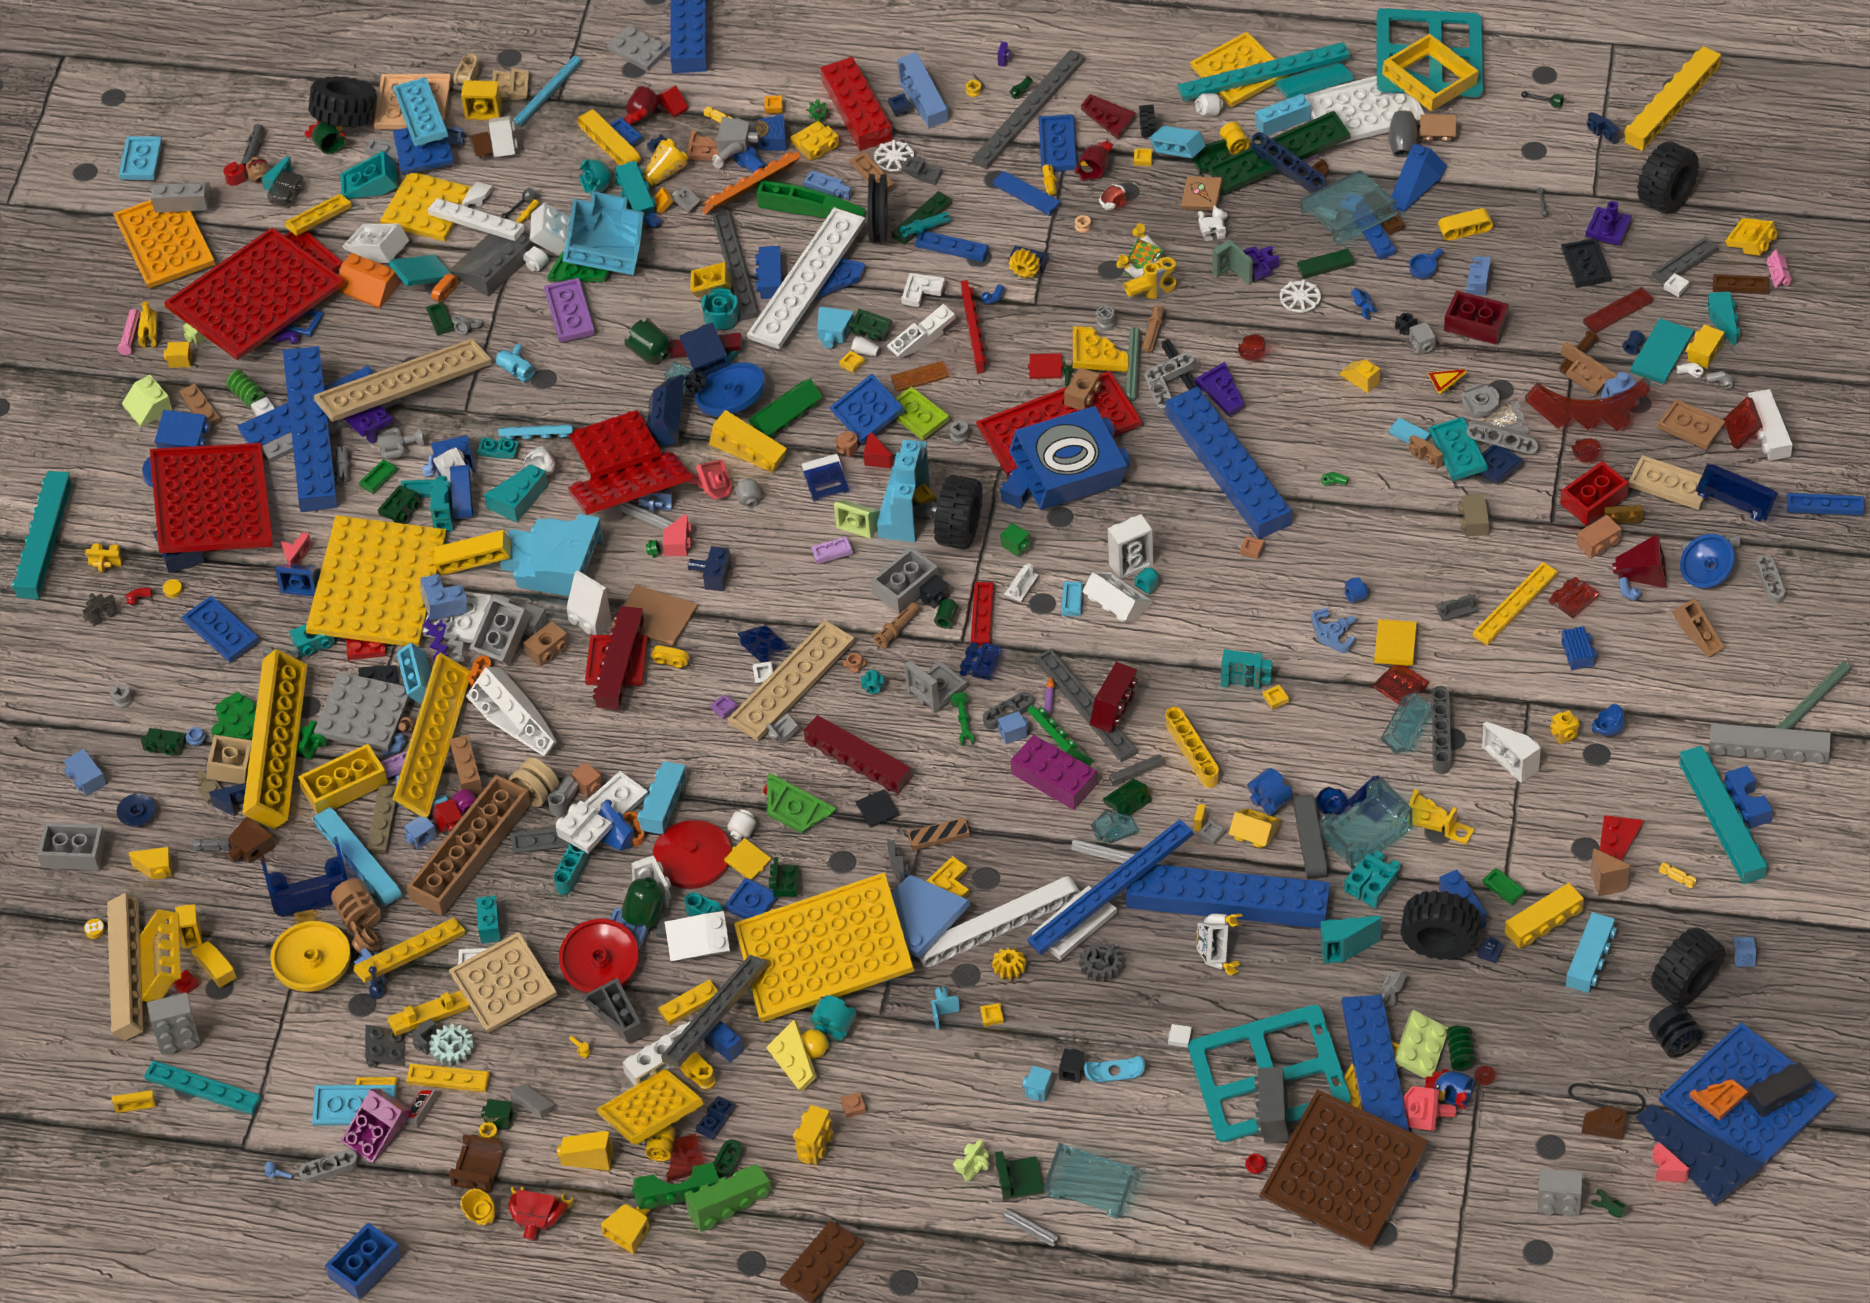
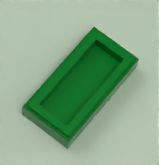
(378, 476)
(1503, 886)

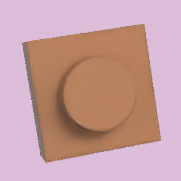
(1251, 547)
(853, 1104)

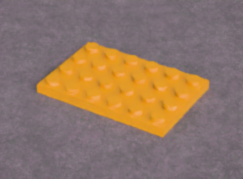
(163, 243)

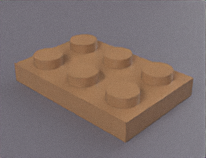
(1691, 424)

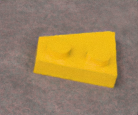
(1426, 813)

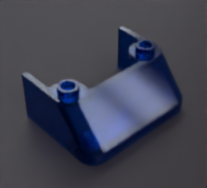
(1736, 491)
(305, 894)

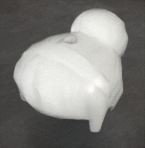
(541, 458)

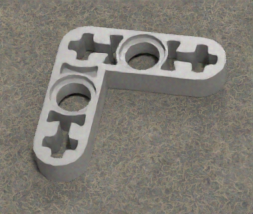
(1160, 379)

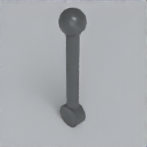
(1540, 191)

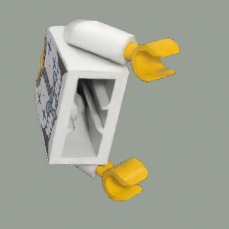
(1212, 941)

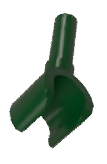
(1068, 370)

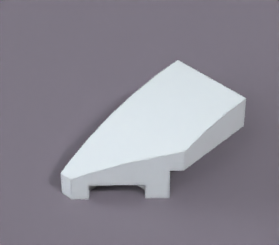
(477, 193)

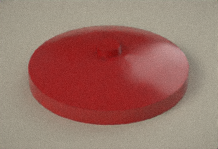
(692, 853)
(598, 954)

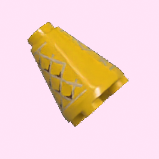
(664, 163)

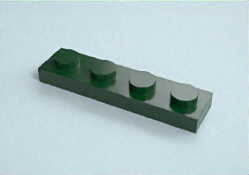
(935, 205)

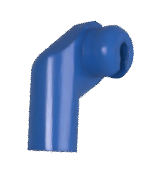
(994, 297)

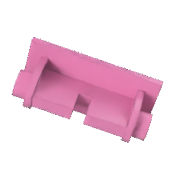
(1778, 269)

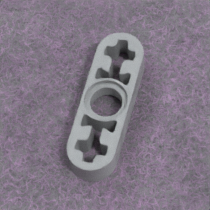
(1771, 572)
(336, 1170)

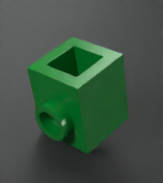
(1015, 539)

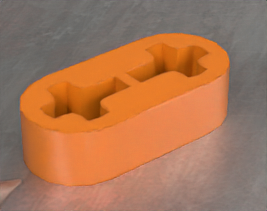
(444, 287)
(475, 671)
(637, 828)

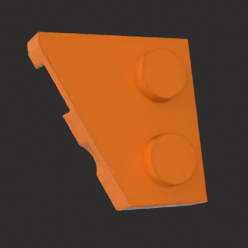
(1720, 1098)

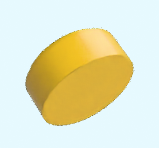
(172, 588)

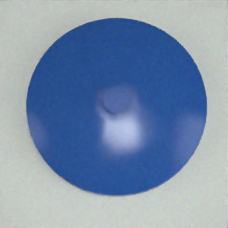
(731, 389)

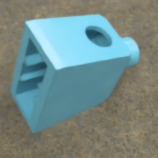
(833, 325)

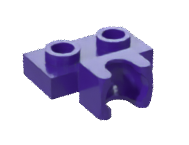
(1262, 261)

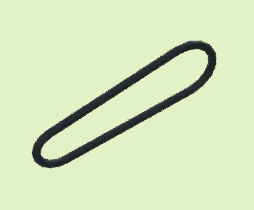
(1609, 1089)

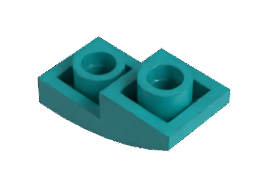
(501, 449)

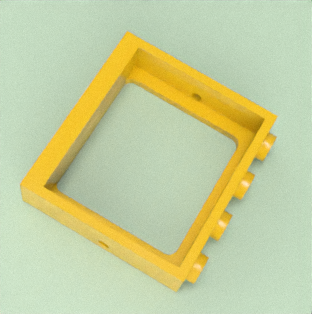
(1394, 70)

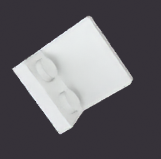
(651, 868)

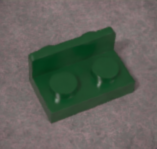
(1210, 154)
(400, 505)
(163, 741)
(1128, 797)
(784, 879)

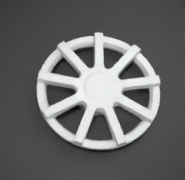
(892, 156)
(1300, 296)

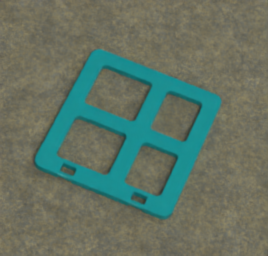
(1435, 19)
(1254, 1032)

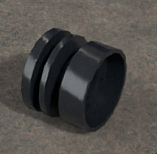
(1675, 1030)

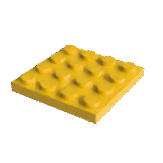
(1233, 55)
(412, 202)
(650, 1106)

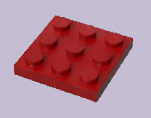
(597, 652)

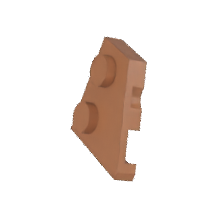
(701, 147)

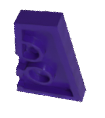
(1220, 388)

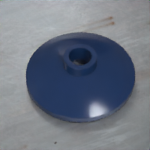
(135, 804)

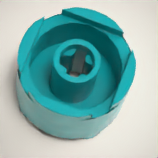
(720, 308)
(833, 1017)

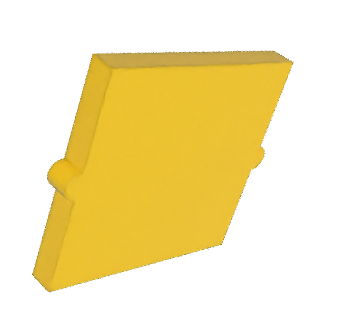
(747, 859)

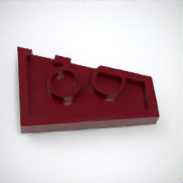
(1108, 115)

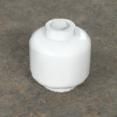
(1208, 104)
(741, 824)

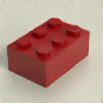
(1594, 491)

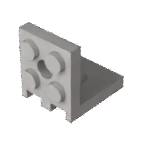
(925, 684)

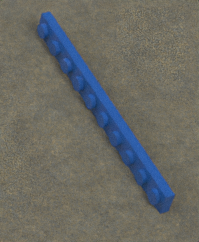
(1110, 887)

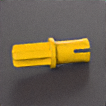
(1049, 179)

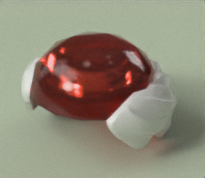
(1113, 197)

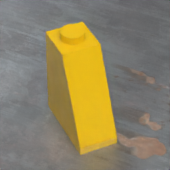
(587, 1151)

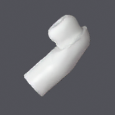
(1690, 368)

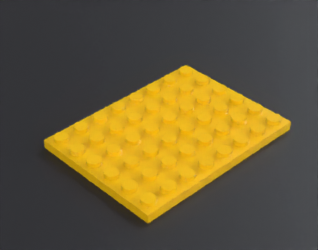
(373, 581)
(825, 946)

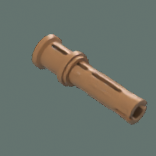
(892, 629)

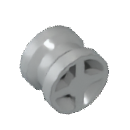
(959, 431)
(121, 696)

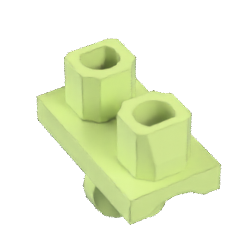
(975, 1160)

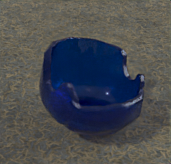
(1332, 801)

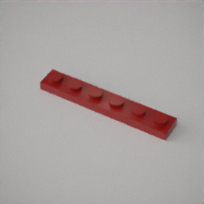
(972, 322)

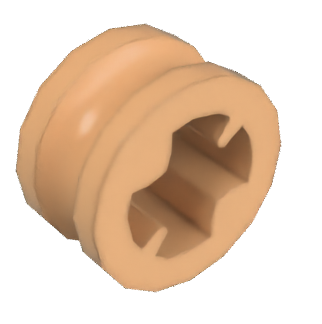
(1082, 219)

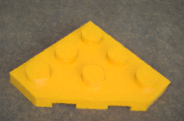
(1096, 352)

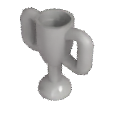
(392, 443)

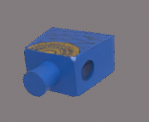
(771, 133)

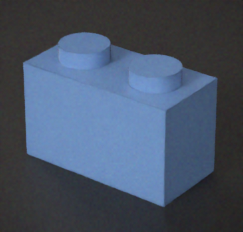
(84, 772)

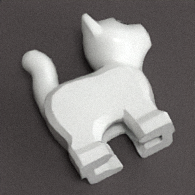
(1212, 224)

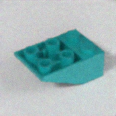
(1348, 937)

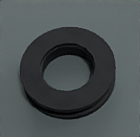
(877, 208)

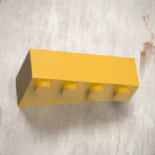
(746, 442)

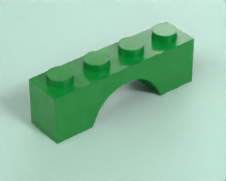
(653, 1192)

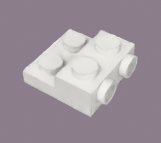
(583, 826)

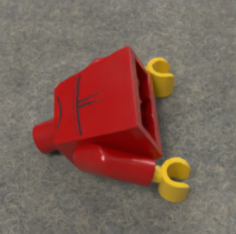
(536, 1210)

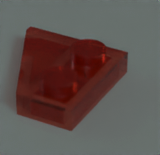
(684, 1157)

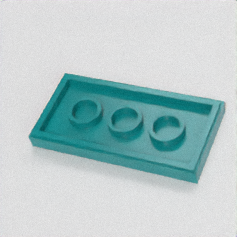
(1314, 80)
(1661, 351)
(1459, 451)

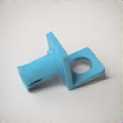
(943, 1004)

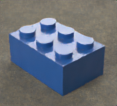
(363, 1261)

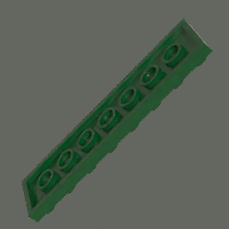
(1301, 141)

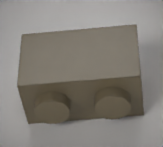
(1474, 515)

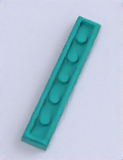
(202, 1087)

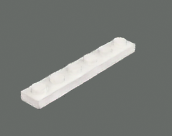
(476, 219)

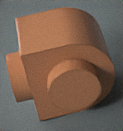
(847, 443)

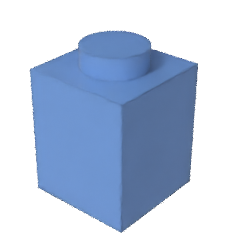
(1013, 727)

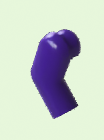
(285, 335)

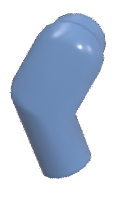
(1626, 591)
(397, 745)

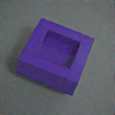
(1003, 54)

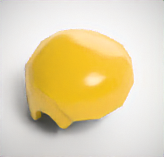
(815, 1043)

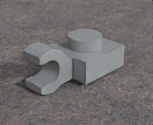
(1392, 984)

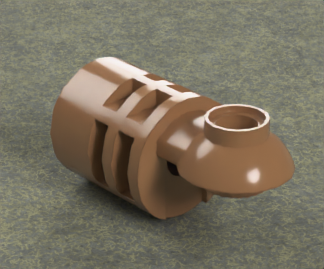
(358, 912)

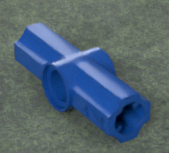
(749, 160)

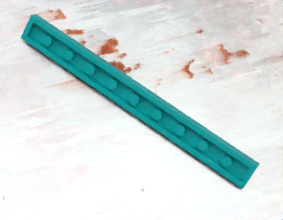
(1264, 71)

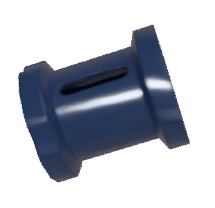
(1632, 344)

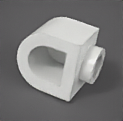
(535, 259)

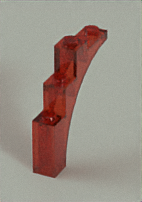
(1613, 409)

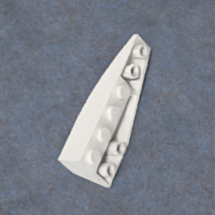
(510, 710)

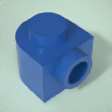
(1355, 590)

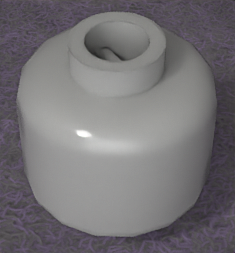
(748, 492)

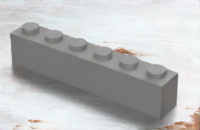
(1769, 743)

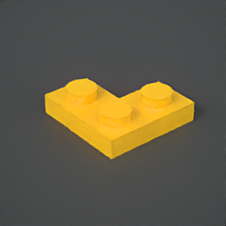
(948, 876)

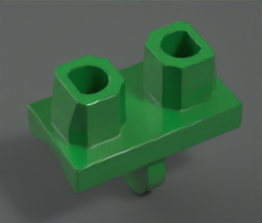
(310, 741)

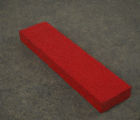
(982, 612)

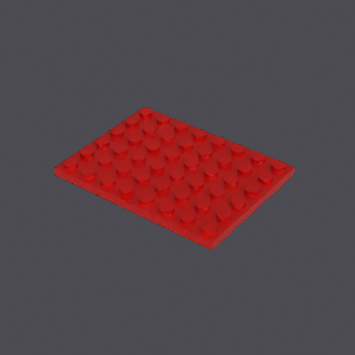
(254, 293)
(210, 498)

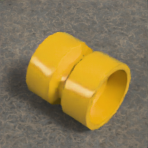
(1235, 137)
(660, 1144)

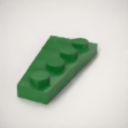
(1059, 734)

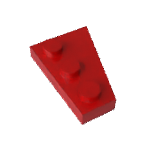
(1618, 835)

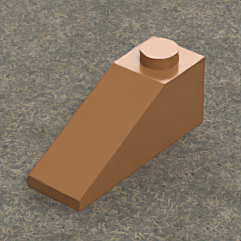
(1697, 627)

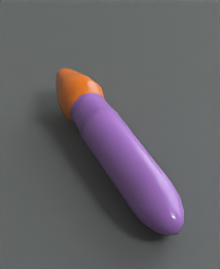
(1049, 695)

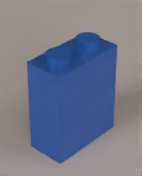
(182, 430)

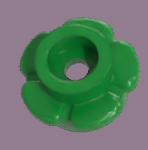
(653, 548)

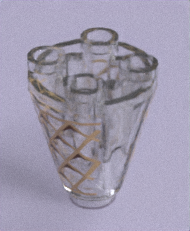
(1507, 417)

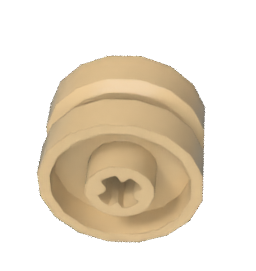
(537, 779)

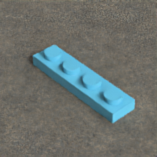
(529, 431)

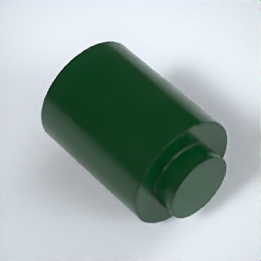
(946, 613)

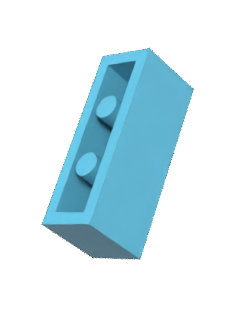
(1283, 115)
(1177, 141)
(414, 671)

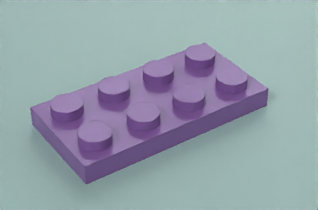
(569, 310)

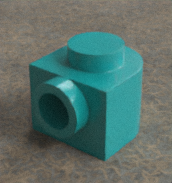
(1147, 580)

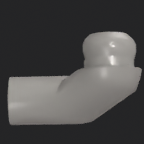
(1722, 377)

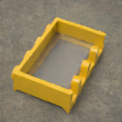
(160, 955)

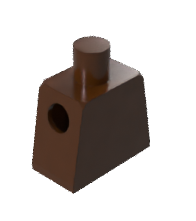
(249, 842)

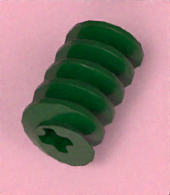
(1461, 1047)

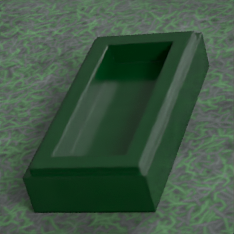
(440, 318)

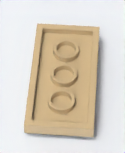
(1666, 482)

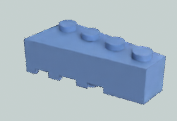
(921, 90)

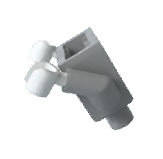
(733, 138)

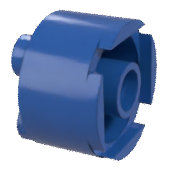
(1269, 791)

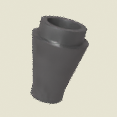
(925, 510)

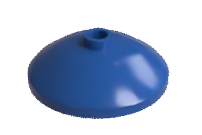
(1701, 555)

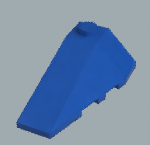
(1417, 176)

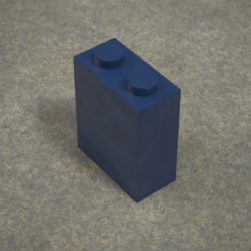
(704, 349)

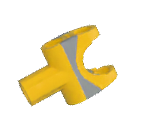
(1153, 279)

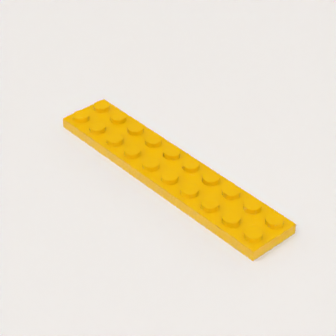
(431, 735)

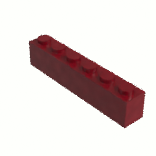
(619, 658)
(857, 754)

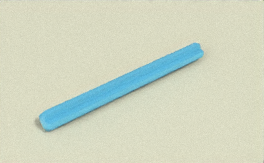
(544, 94)

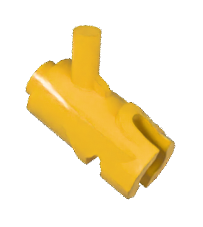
(149, 321)

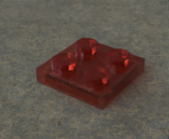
(1742, 422)

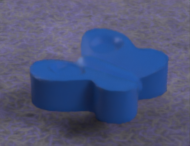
(652, 220)

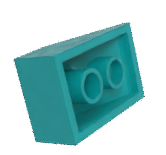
(370, 177)

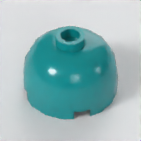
(595, 175)

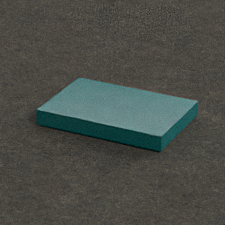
(419, 269)

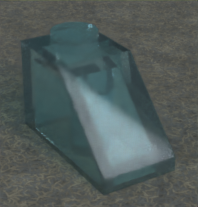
(1113, 827)

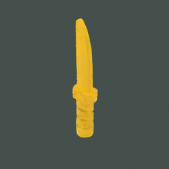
(525, 214)

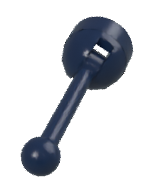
(376, 986)

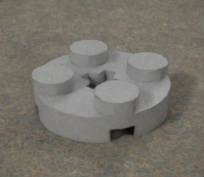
(1476, 408)

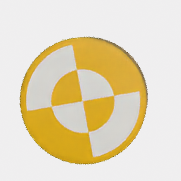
(94, 928)

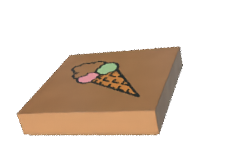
(1201, 193)

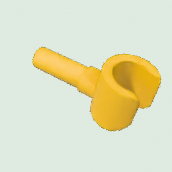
(583, 1048)

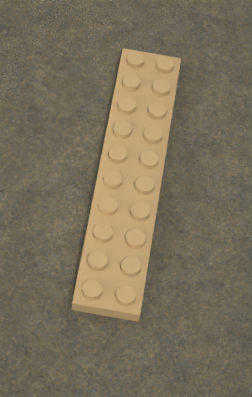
(402, 379)

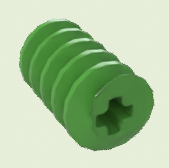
(244, 387)

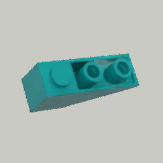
(1721, 313)

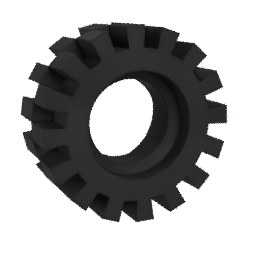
(1147, 120)

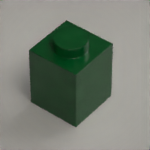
(498, 1113)

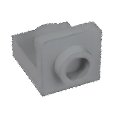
(685, 199)

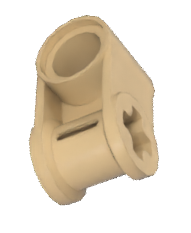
(467, 69)

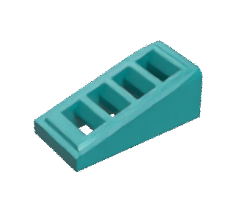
(272, 175)

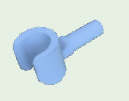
(428, 469)

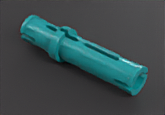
(919, 226)

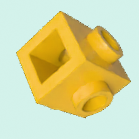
(1564, 726)

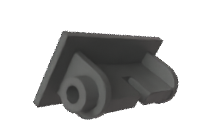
(1456, 608)

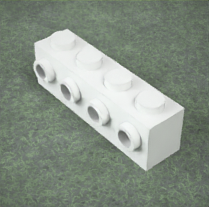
(1773, 434)

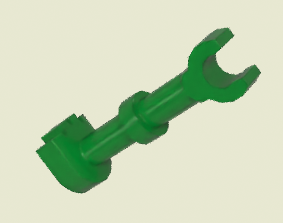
(961, 699)

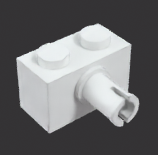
(502, 137)

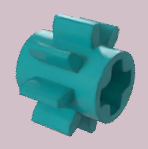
(872, 681)

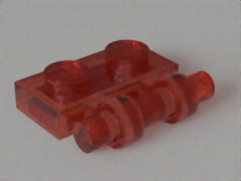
(1577, 600)

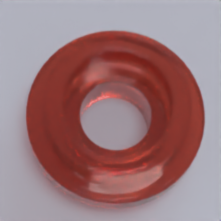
(1484, 1079)

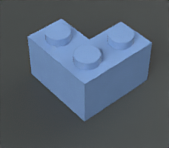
(442, 601)

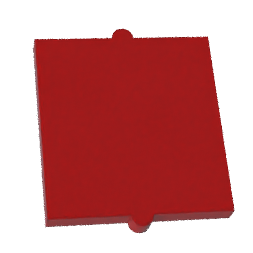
(1045, 366)

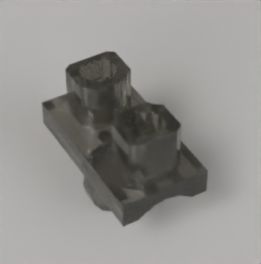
(98, 605)

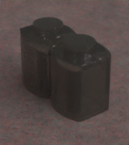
(286, 189)

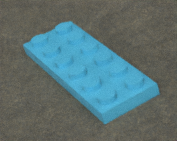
(420, 111)

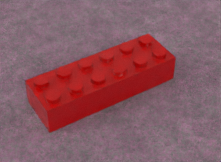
(856, 103)

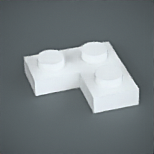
(919, 285)

